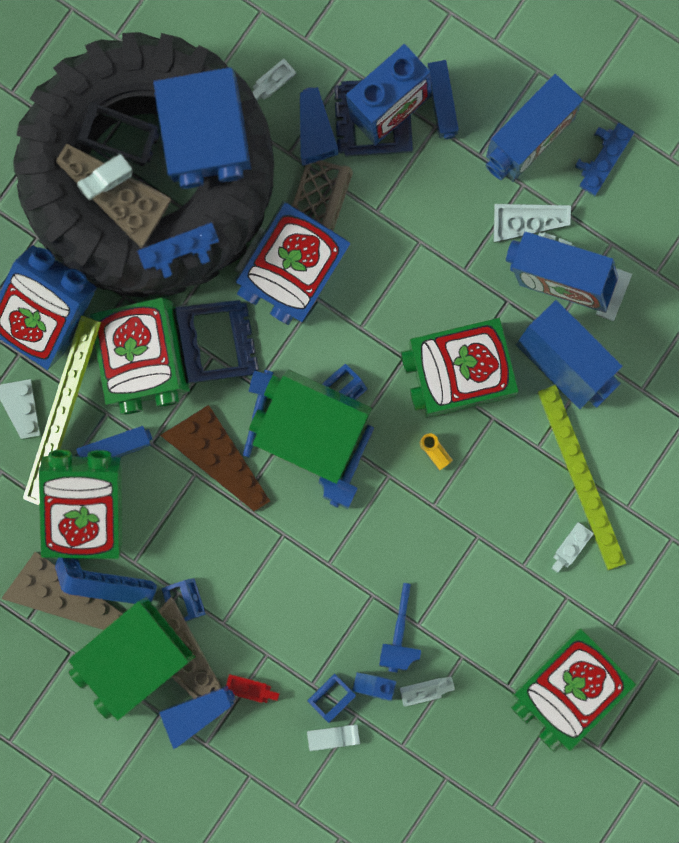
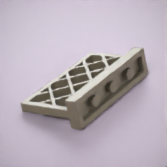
(335, 199)

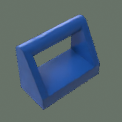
(354, 388)
(190, 595)
(323, 689)

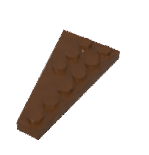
(212, 450)

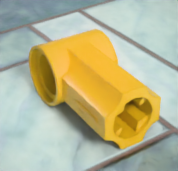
(437, 452)

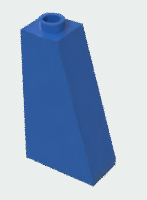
(443, 100)
(315, 130)
(120, 444)
(374, 686)
(194, 714)

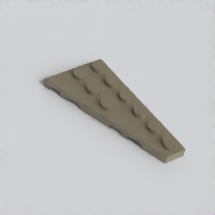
(129, 204)
(40, 589)
(197, 675)

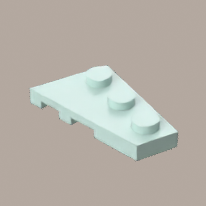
(21, 407)

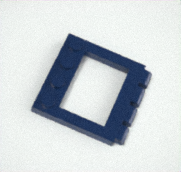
(346, 128)
(189, 346)

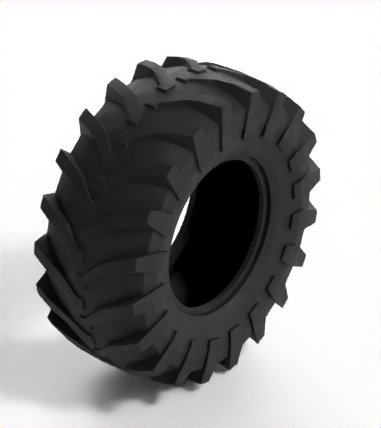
(77, 228)

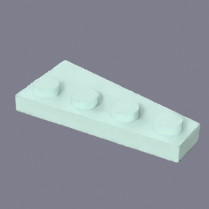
(514, 219)

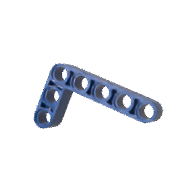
(100, 585)

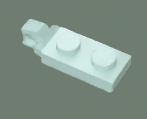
(273, 80)
(571, 546)
(426, 691)

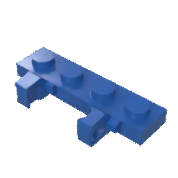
(597, 171)
(192, 241)

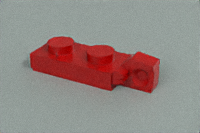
(251, 689)

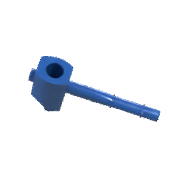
(257, 386)
(343, 492)
(395, 656)

